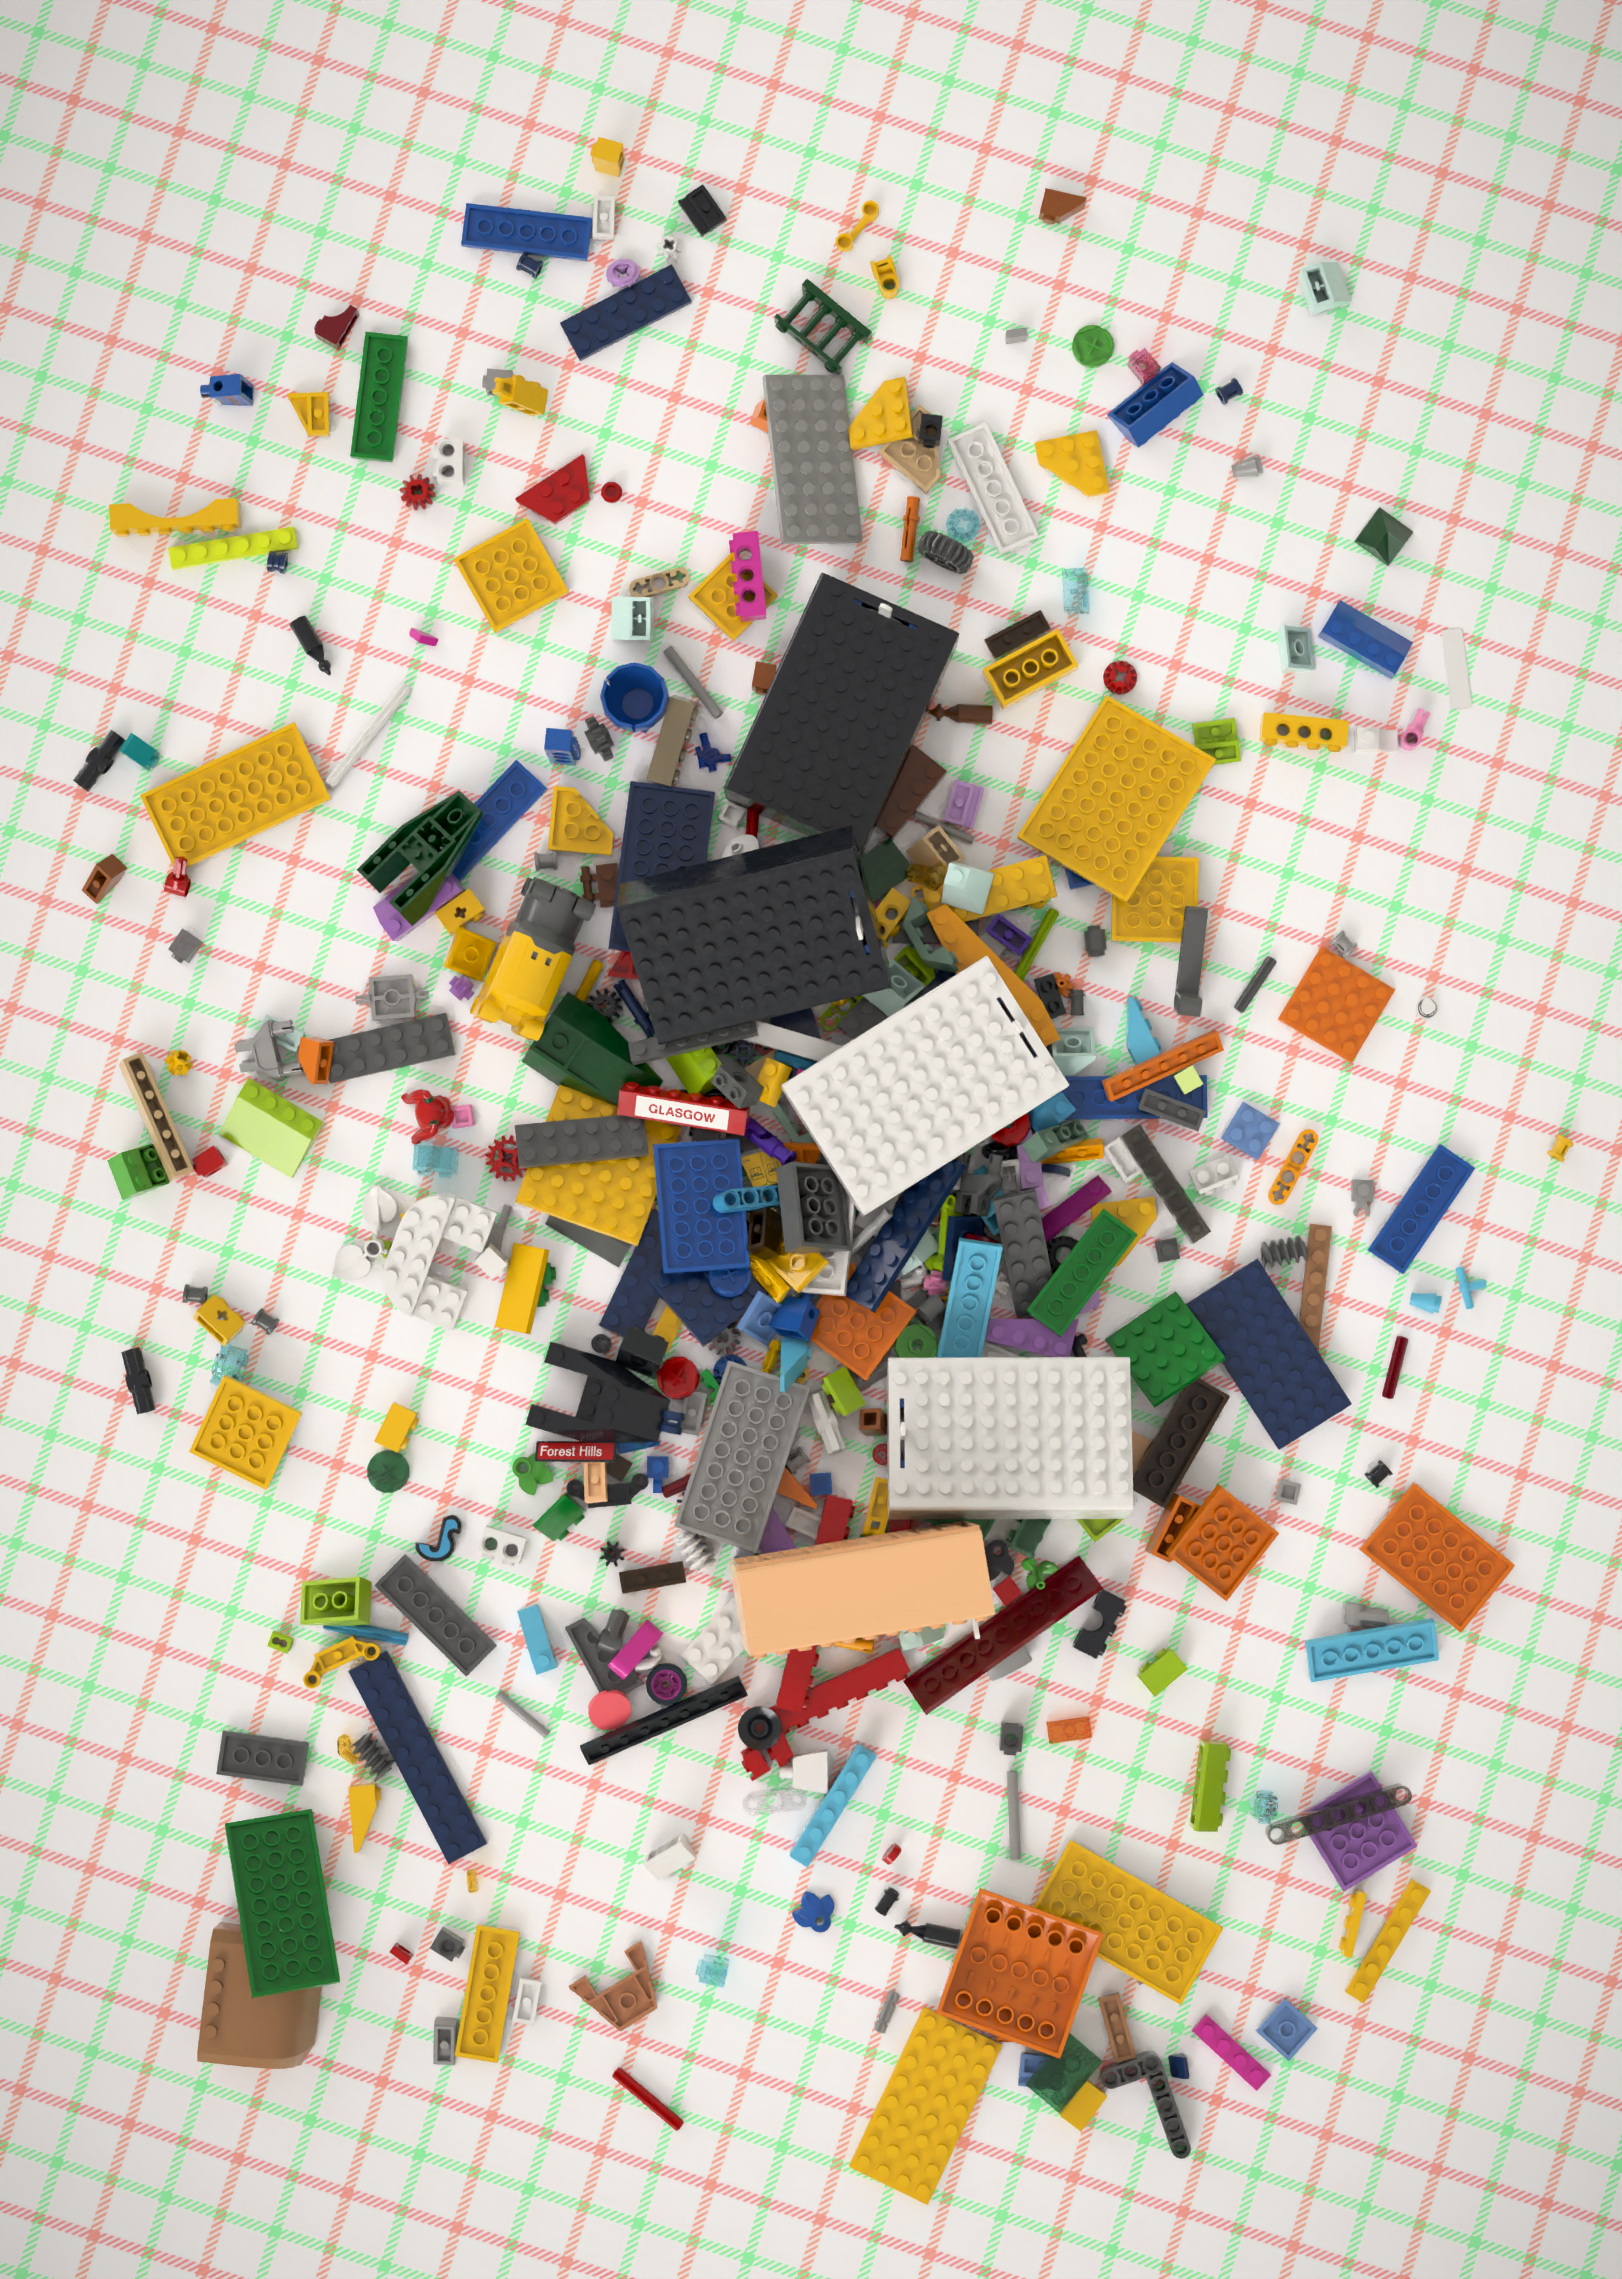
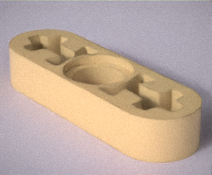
(673, 574)

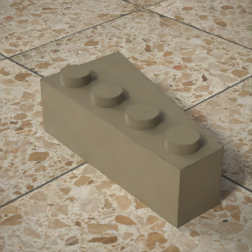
(672, 740)

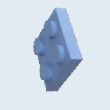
(1250, 1131)
(757, 1318)
(1286, 2029)

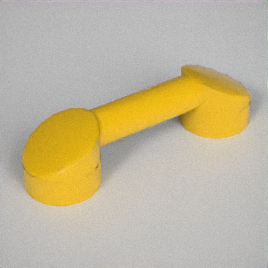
(870, 213)

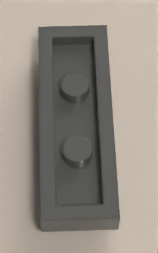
(1171, 1109)

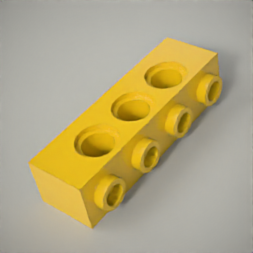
(1337, 729)

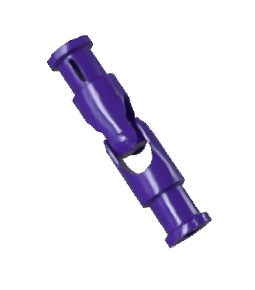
(769, 1143)

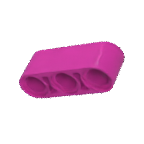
(635, 1649)

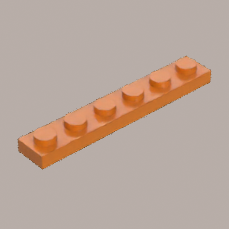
(1162, 1065)

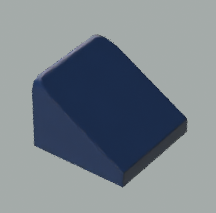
(1178, 2066)

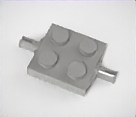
(392, 997)

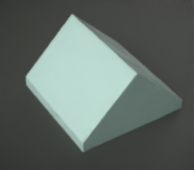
(1295, 649)

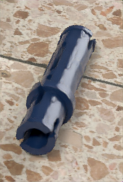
(641, 1017)

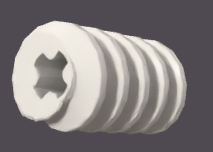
(695, 1551)

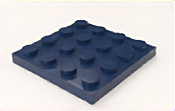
(699, 1305)

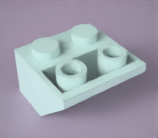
(1323, 287)
(632, 618)

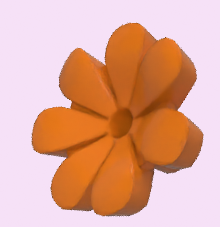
(1066, 985)

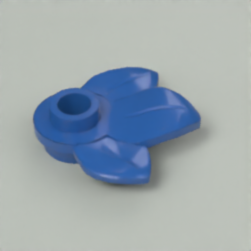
(813, 1909)

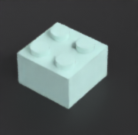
(903, 991)

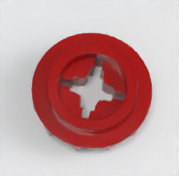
(1110, 675)

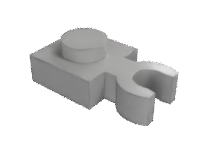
(1362, 1192)

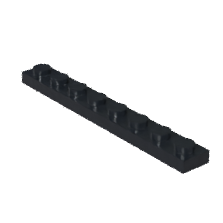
(663, 1720)

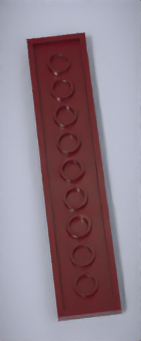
(1002, 1635)

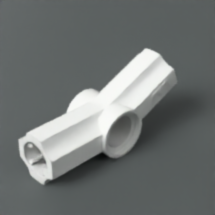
(826, 1422)

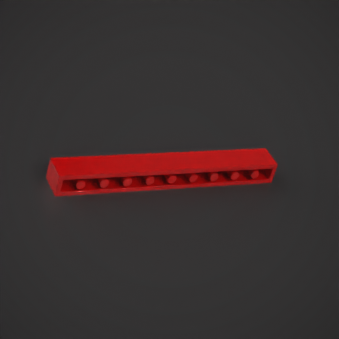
(799, 1664)

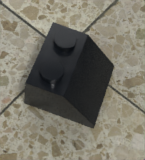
(642, 1352)

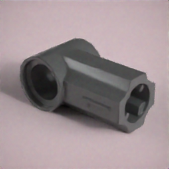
(611, 1636)

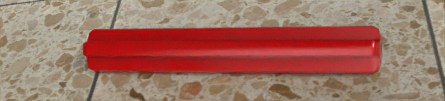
(647, 2099)

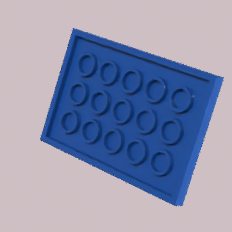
(691, 1229)

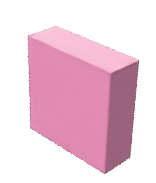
(462, 1116)

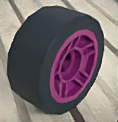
(655, 1686)

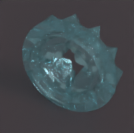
(960, 533)

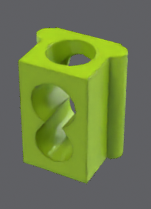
(279, 1647)

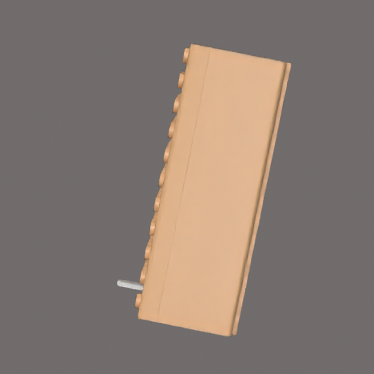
(862, 1588)

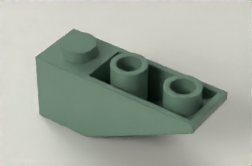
(1054, 1140)

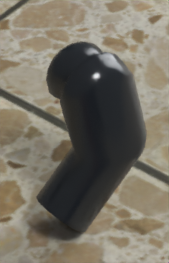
(1077, 1345)

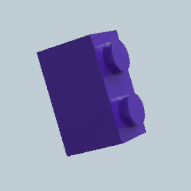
(1008, 935)

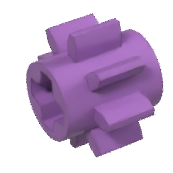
(461, 987)

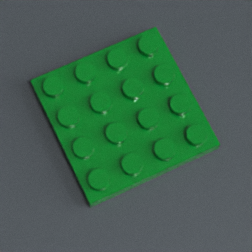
(1165, 1349)

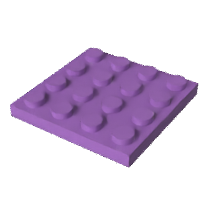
(1362, 1845)

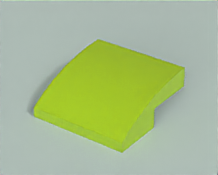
(1218, 739)

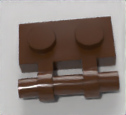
(607, 882)

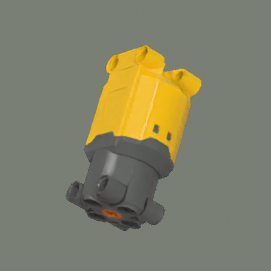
(532, 958)

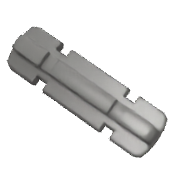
(886, 2011)

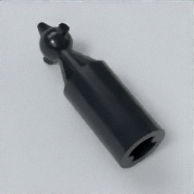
(310, 642)
(932, 1934)

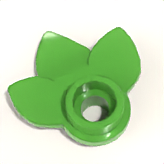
(535, 1474)

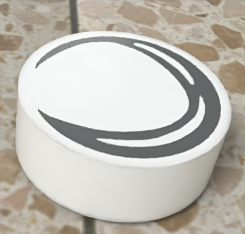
(1426, 1008)

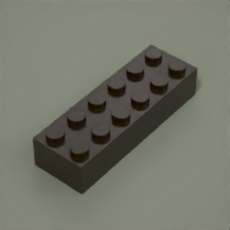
(1178, 1441)

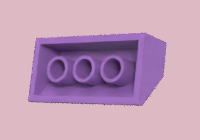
(396, 925)

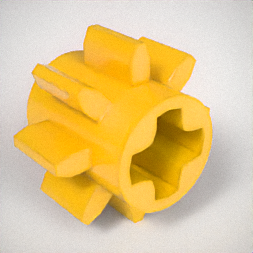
(179, 1062)

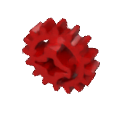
(496, 1167)

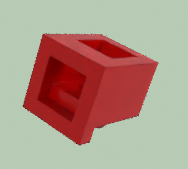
(780, 1751)
(754, 1762)

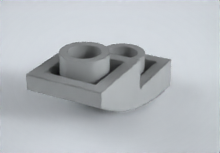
(1010, 1664)

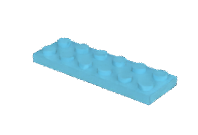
(969, 1299)
(1372, 1650)

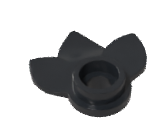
(998, 1562)

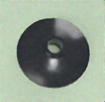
(756, 1739)

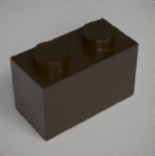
(765, 1233)

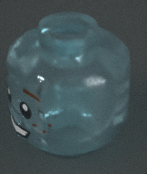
(1264, 1806)

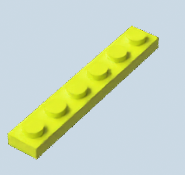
(233, 548)

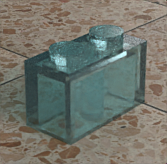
(435, 1160)
(712, 1970)

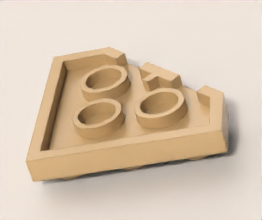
(911, 458)

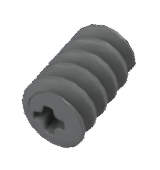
(1283, 1251)
(372, 1756)

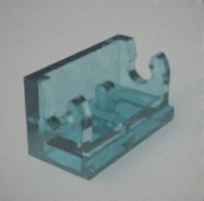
(1075, 591)

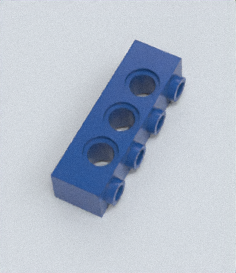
(561, 747)

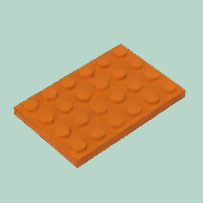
(1437, 1557)

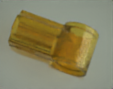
(932, 877)

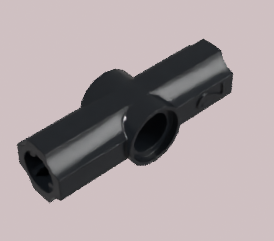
(99, 760)
(138, 1380)

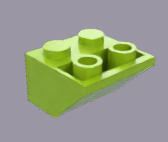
(843, 1391)

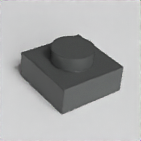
(1167, 1250)

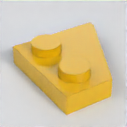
(312, 411)

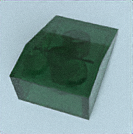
(1061, 2079)

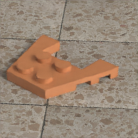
(626, 1999)

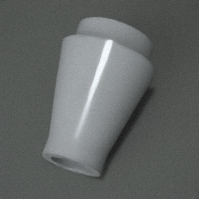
(1248, 467)

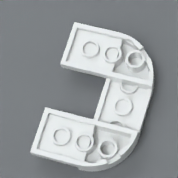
(415, 1247)

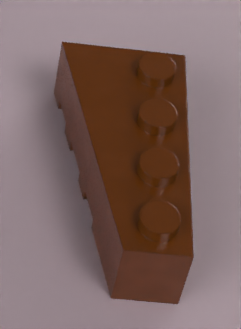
(914, 785)

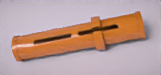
(910, 525)

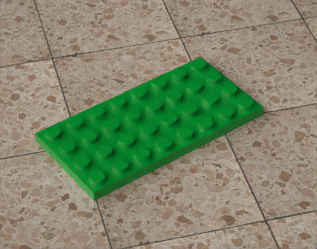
(282, 1903)

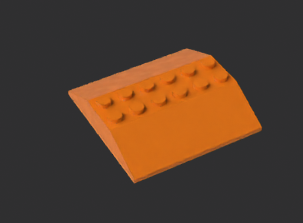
(1019, 1973)

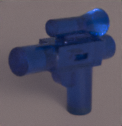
(709, 756)

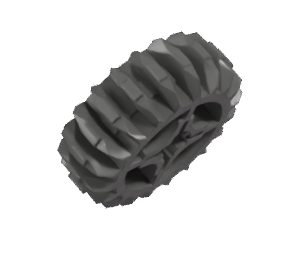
(945, 552)

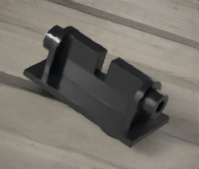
(1050, 995)

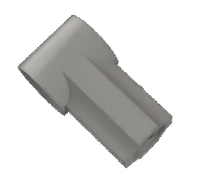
(1360, 1615)

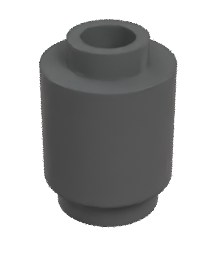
(1095, 941)

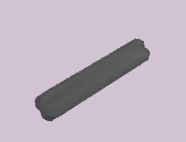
(1255, 984)

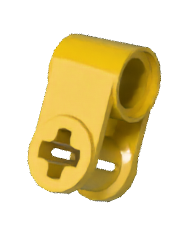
(885, 273)

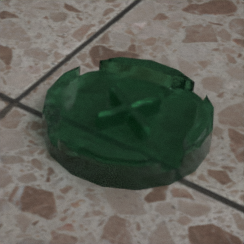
(388, 1471)

